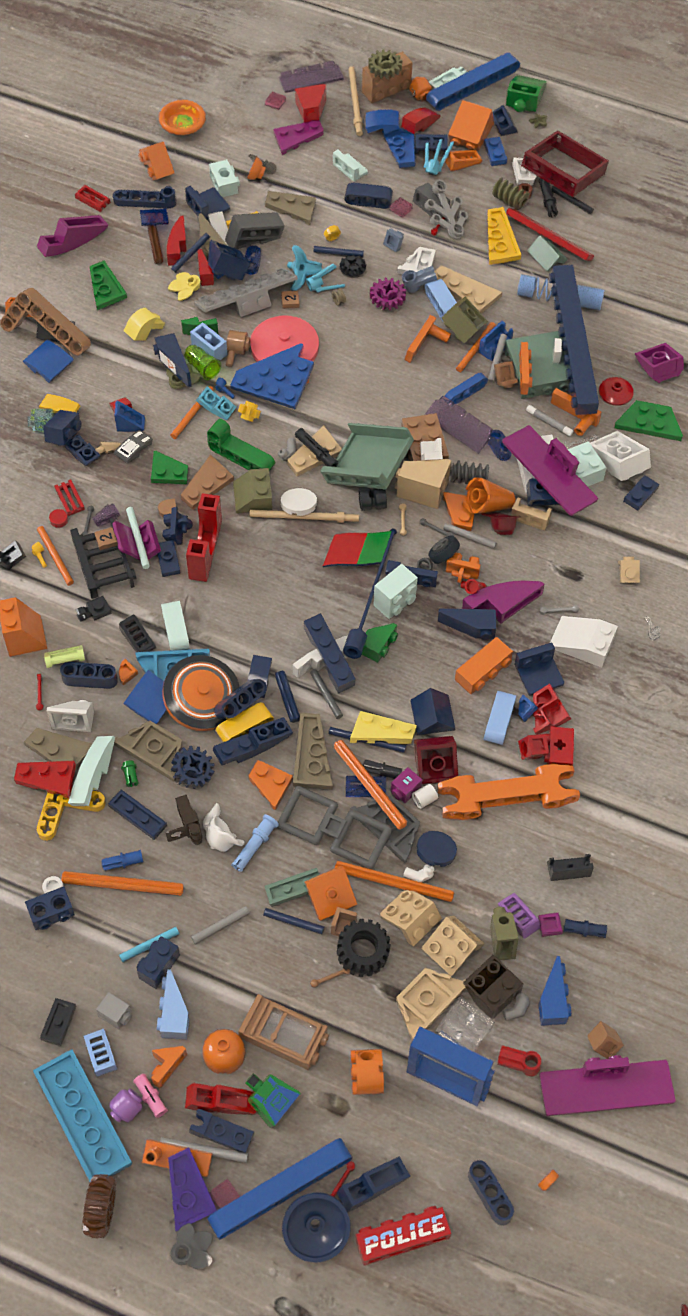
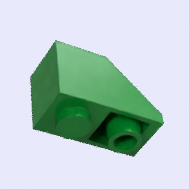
(379, 640)

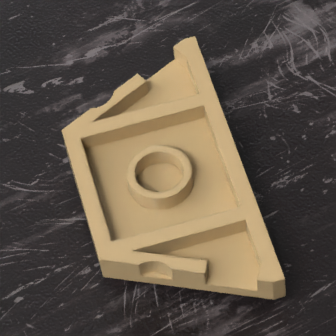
(427, 999)

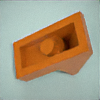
(170, 1060)

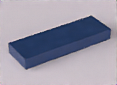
(137, 814)

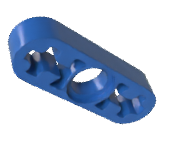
(467, 388)

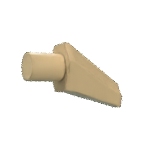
(107, 447)

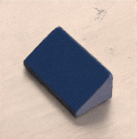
(504, 121)

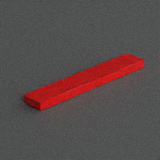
(546, 232)

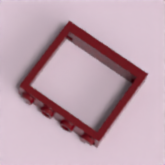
(534, 163)

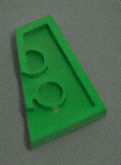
(105, 286)

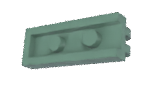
(289, 888)

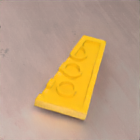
(501, 240)

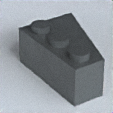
(254, 228)

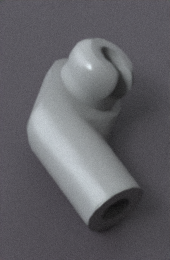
(291, 449)
(519, 1008)

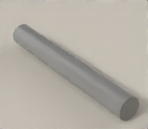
(497, 357)
(469, 535)
(220, 925)

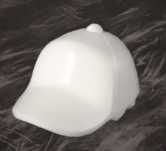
(218, 832)

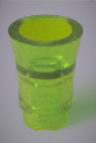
(202, 361)

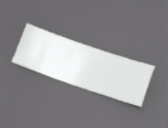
(218, 223)

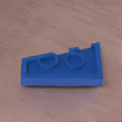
(402, 147)

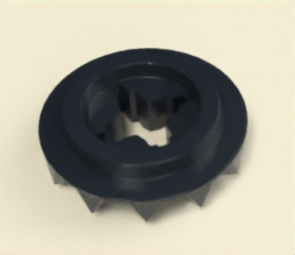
(354, 270)

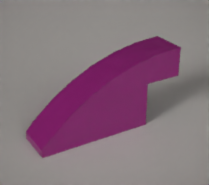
(71, 234)
(505, 597)

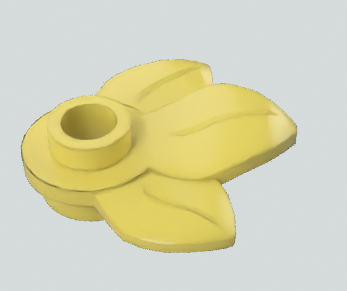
(185, 285)

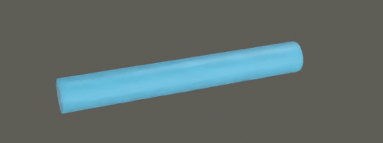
(146, 945)

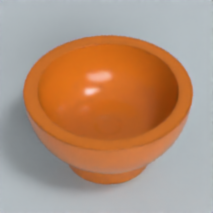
(257, 170)

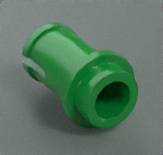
(129, 769)

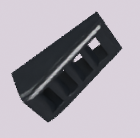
(129, 626)

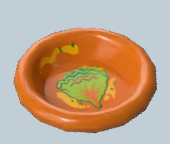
(182, 117)

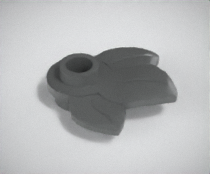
(195, 1247)

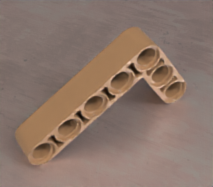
(15, 317)

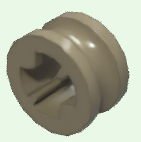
(338, 296)

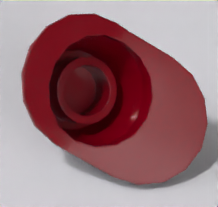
(502, 523)

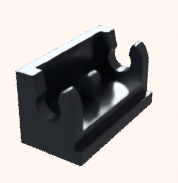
(570, 868)

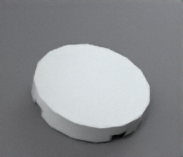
(298, 501)

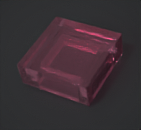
(275, 100)
(401, 207)
(224, 1194)

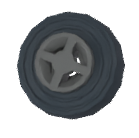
(444, 549)

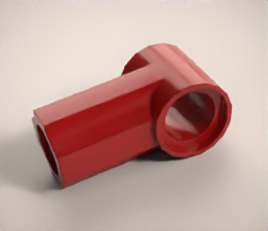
(517, 1060)

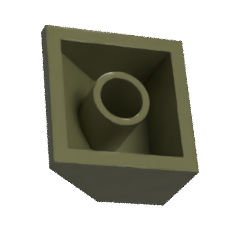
(464, 319)
(253, 491)

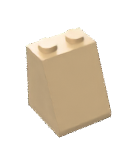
(423, 481)

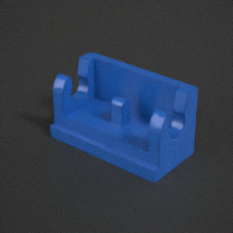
(489, 342)

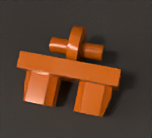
(463, 569)

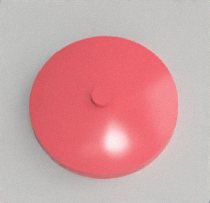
(283, 333)

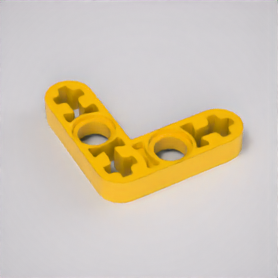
(61, 802)

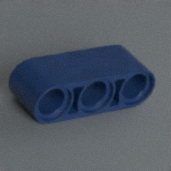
(368, 195)
(96, 680)
(232, 701)
(490, 1181)

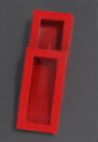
(419, 119)
(176, 242)
(218, 1099)

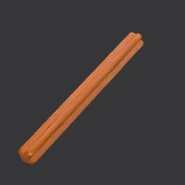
(370, 784)
(396, 881)
(122, 883)

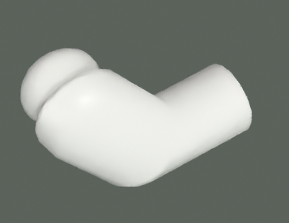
(421, 875)

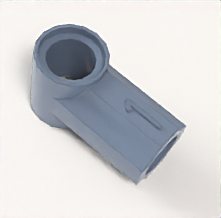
(413, 280)

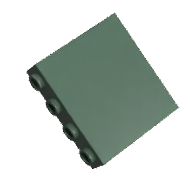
(545, 374)
(370, 456)

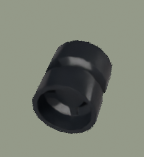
(372, 498)

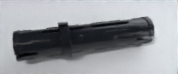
(549, 201)
(322, 454)

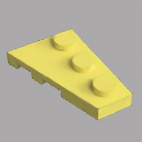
(379, 728)

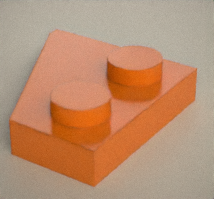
(457, 511)

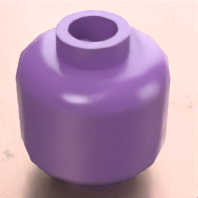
(125, 1105)

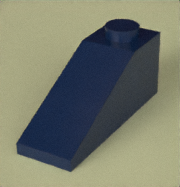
(473, 622)

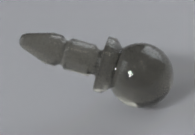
(270, 166)

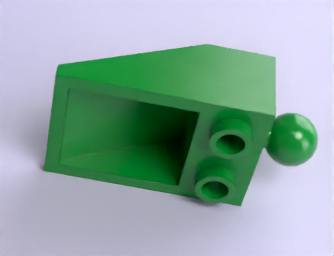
(525, 93)

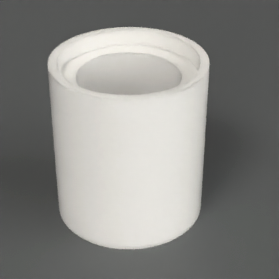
(424, 796)

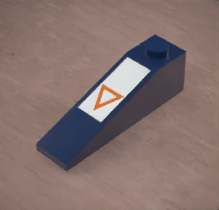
(171, 356)

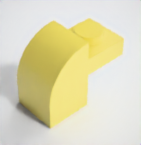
(141, 323)

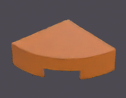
(126, 672)

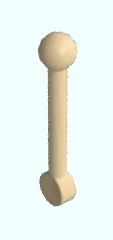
(402, 507)

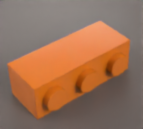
(484, 665)

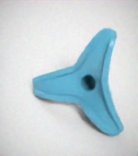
(302, 267)

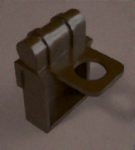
(190, 821)

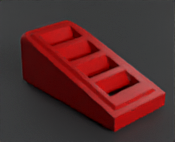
(205, 270)

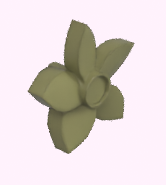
(539, 120)

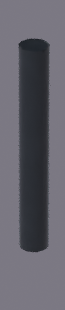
(573, 200)

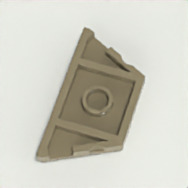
(152, 747)

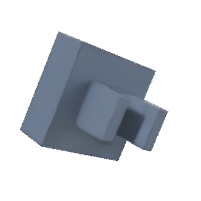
(393, 239)

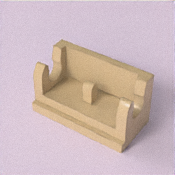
(530, 515)

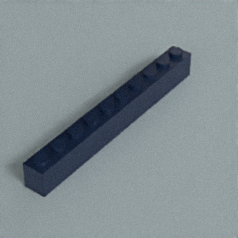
(574, 340)

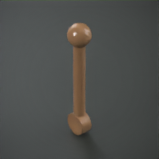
(314, 983)

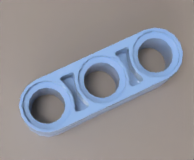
(439, 296)
(499, 717)

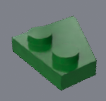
(168, 470)

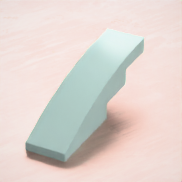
(89, 774)

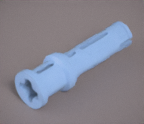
(259, 836)

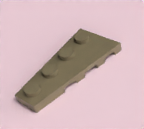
(311, 755)

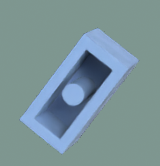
(209, 341)

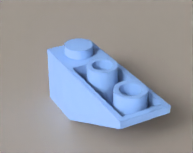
(175, 1015)

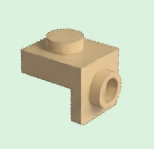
(629, 570)

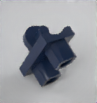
(178, 525)

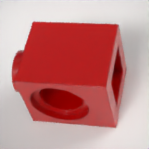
(533, 747)

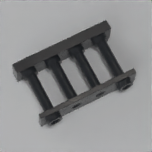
(90, 569)

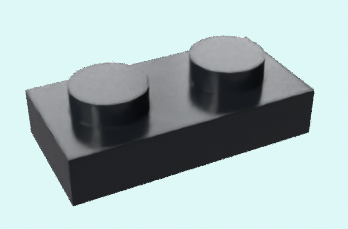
(58, 1022)

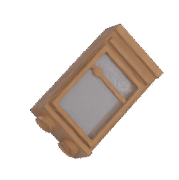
(283, 1032)

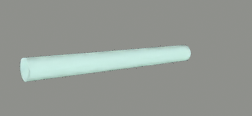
(138, 539)

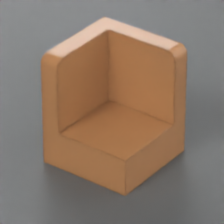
(341, 919)
(605, 1040)

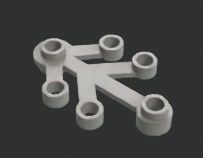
(454, 228)

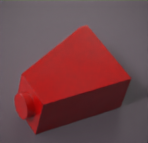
(311, 101)

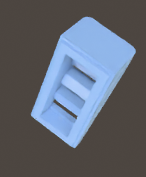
(107, 1066)

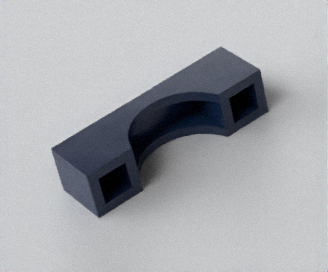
(335, 663)

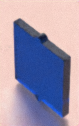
(154, 217)

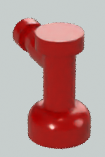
(472, 586)

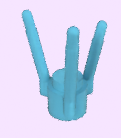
(433, 166)
(315, 281)

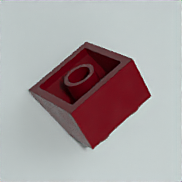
(436, 759)

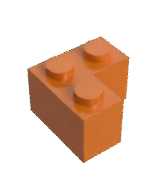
(157, 160)

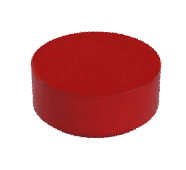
(58, 518)

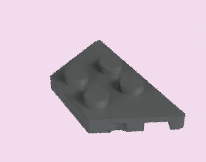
(399, 841)

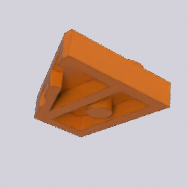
(270, 782)

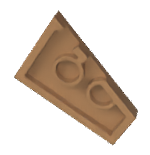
(208, 480)

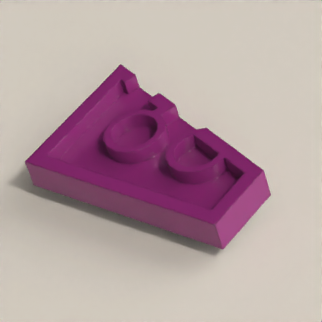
(296, 134)

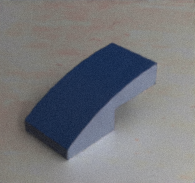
(260, 669)

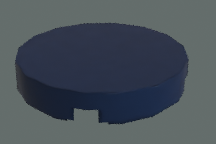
(436, 848)

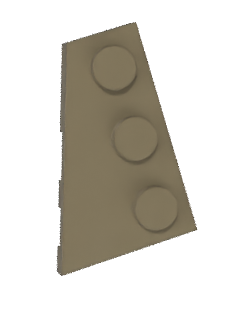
(295, 205)

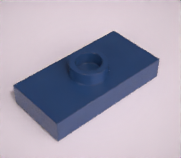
(168, 559)

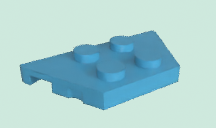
(162, 661)

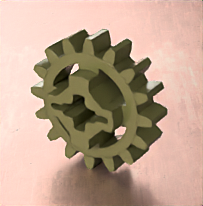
(385, 64)

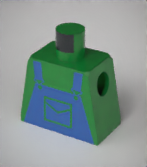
(271, 1097)

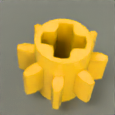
(249, 411)

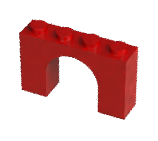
(201, 551)

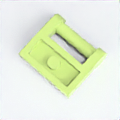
(64, 655)

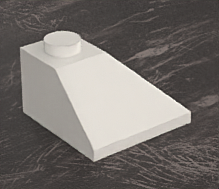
(71, 716)

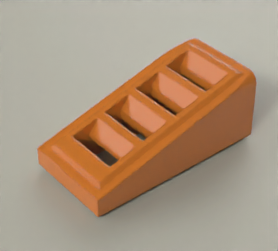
(456, 159)

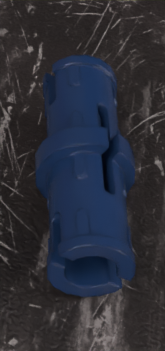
(585, 928)

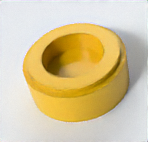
(332, 233)

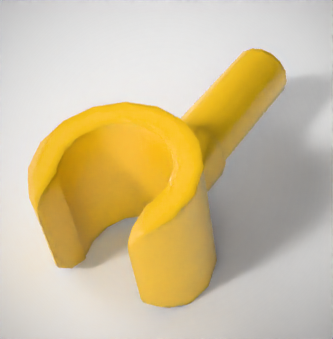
(37, 548)

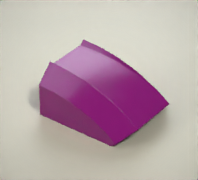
(661, 362)

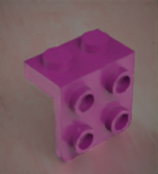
(127, 543)

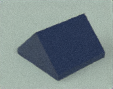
(432, 712)

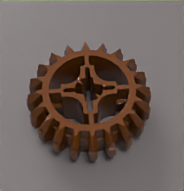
(99, 1206)

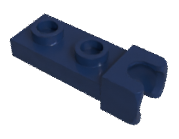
(426, 577)
(222, 1132)

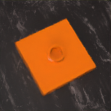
(330, 891)

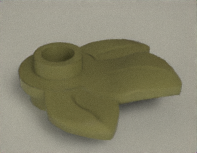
(176, 383)

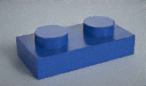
(495, 151)

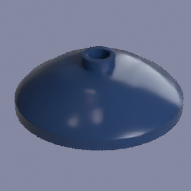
(319, 1241)

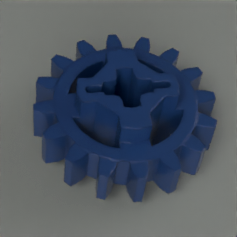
(192, 767)

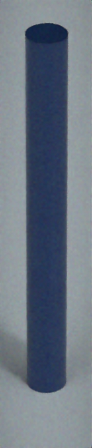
(347, 734)

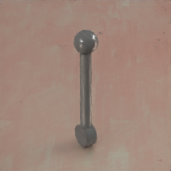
(90, 509)
(423, 522)

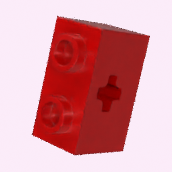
(564, 740)

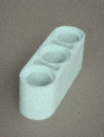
(175, 626)

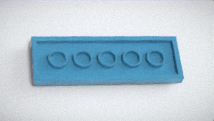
(82, 1116)

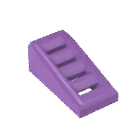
(527, 925)

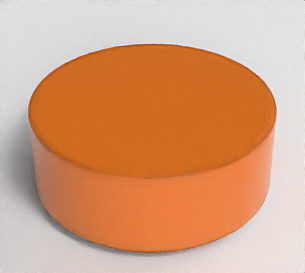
(548, 1180)

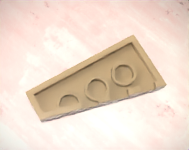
(460, 286)

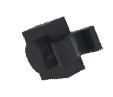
(95, 608)

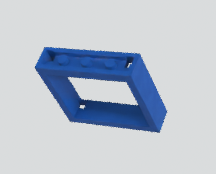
(454, 1056)

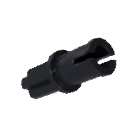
(382, 769)

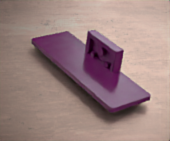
(552, 467)
(606, 1086)

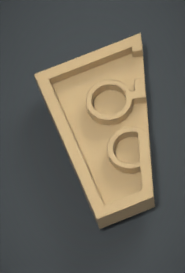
(305, 460)

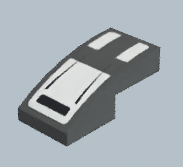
(132, 446)

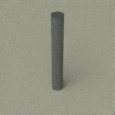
(326, 694)

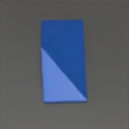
(128, 419)

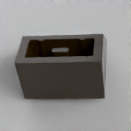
(493, 986)

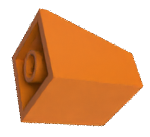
(471, 125)
(21, 627)

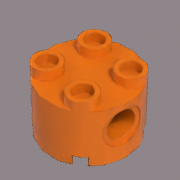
(367, 1071)

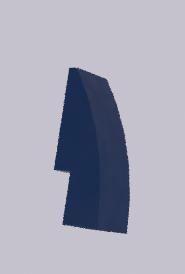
(372, 1184)

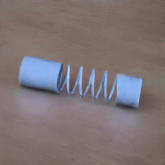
(589, 296)

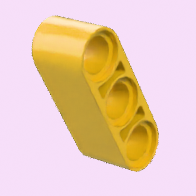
(244, 721)

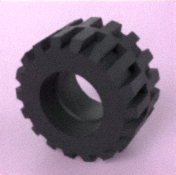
(365, 931)

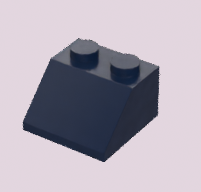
(227, 261)

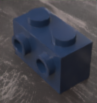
(62, 427)
(538, 495)
(160, 958)

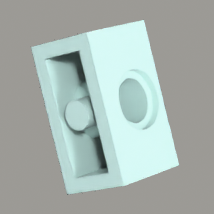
(224, 178)

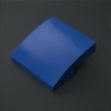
(384, 118)
(48, 360)
(147, 698)

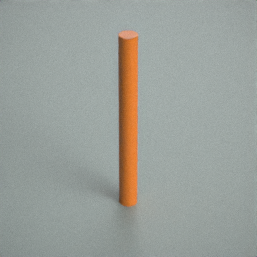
(474, 348)
(187, 418)
(54, 554)

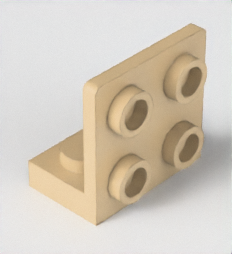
(451, 944)

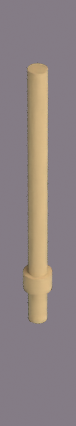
(358, 121)
(340, 517)

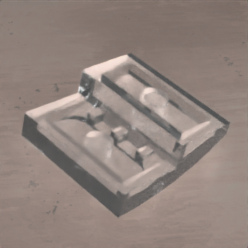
(465, 1025)

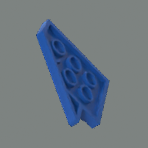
(276, 378)

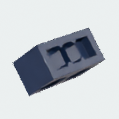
(47, 903)

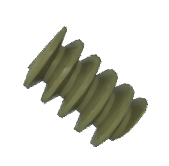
(509, 194)

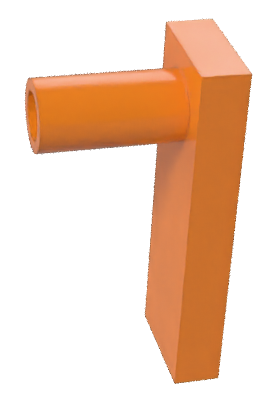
(428, 328)
(563, 401)
(157, 1154)

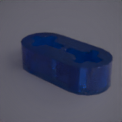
(255, 260)
(496, 446)

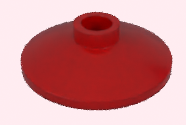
(616, 391)

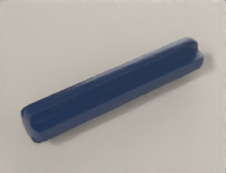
(287, 696)

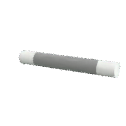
(549, 420)

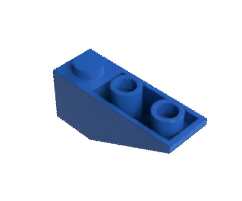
(553, 1003)

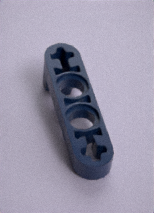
(167, 195)

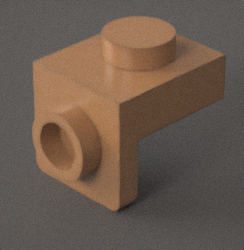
(505, 374)

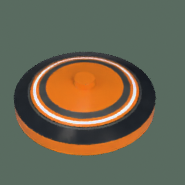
(195, 689)

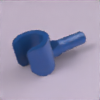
(220, 386)

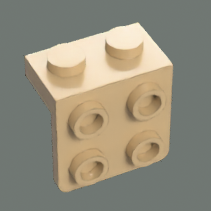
(412, 915)

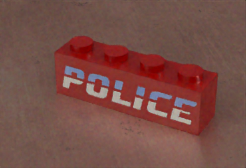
(403, 1235)

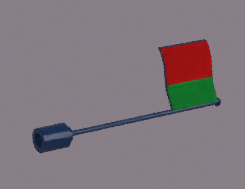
(359, 550)

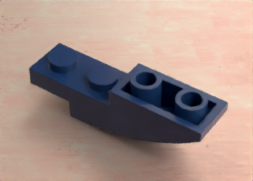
(254, 743)

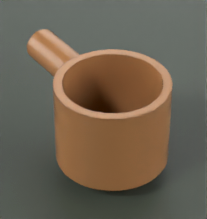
(237, 343)

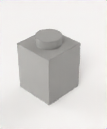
(114, 1011)

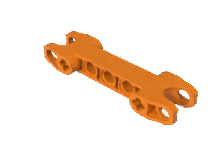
(541, 787)

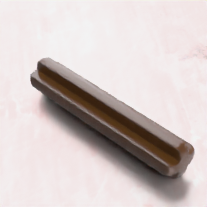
(155, 244)

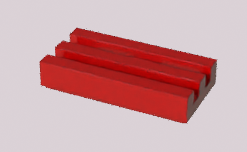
(90, 200)
(63, 486)

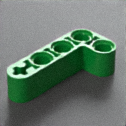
(235, 449)

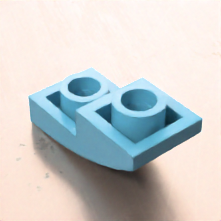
(212, 402)

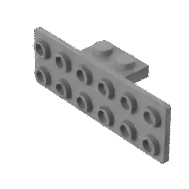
(248, 296)

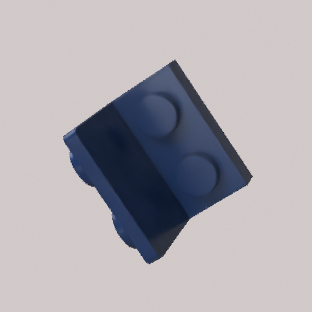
(205, 202)
(538, 668)

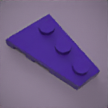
(189, 1190)

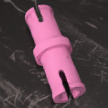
(143, 1083)

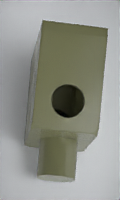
(503, 934)

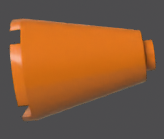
(487, 496)

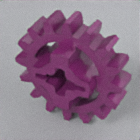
(388, 293)

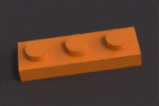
(525, 368)

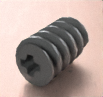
(468, 473)

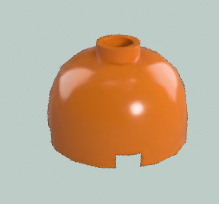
(223, 1051)

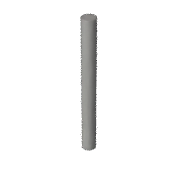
(217, 1152)

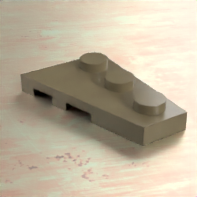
(57, 747)

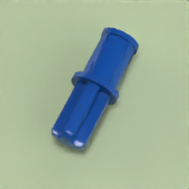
(122, 860)

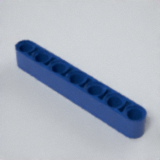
(473, 81)
(279, 1188)

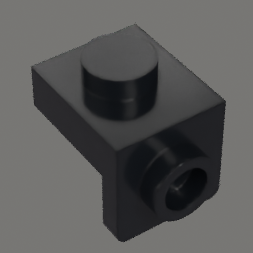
(11, 555)

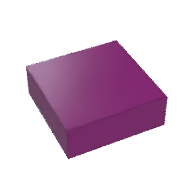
(550, 924)

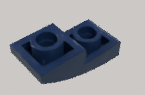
(81, 450)

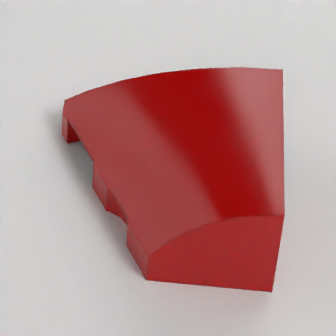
(550, 710)

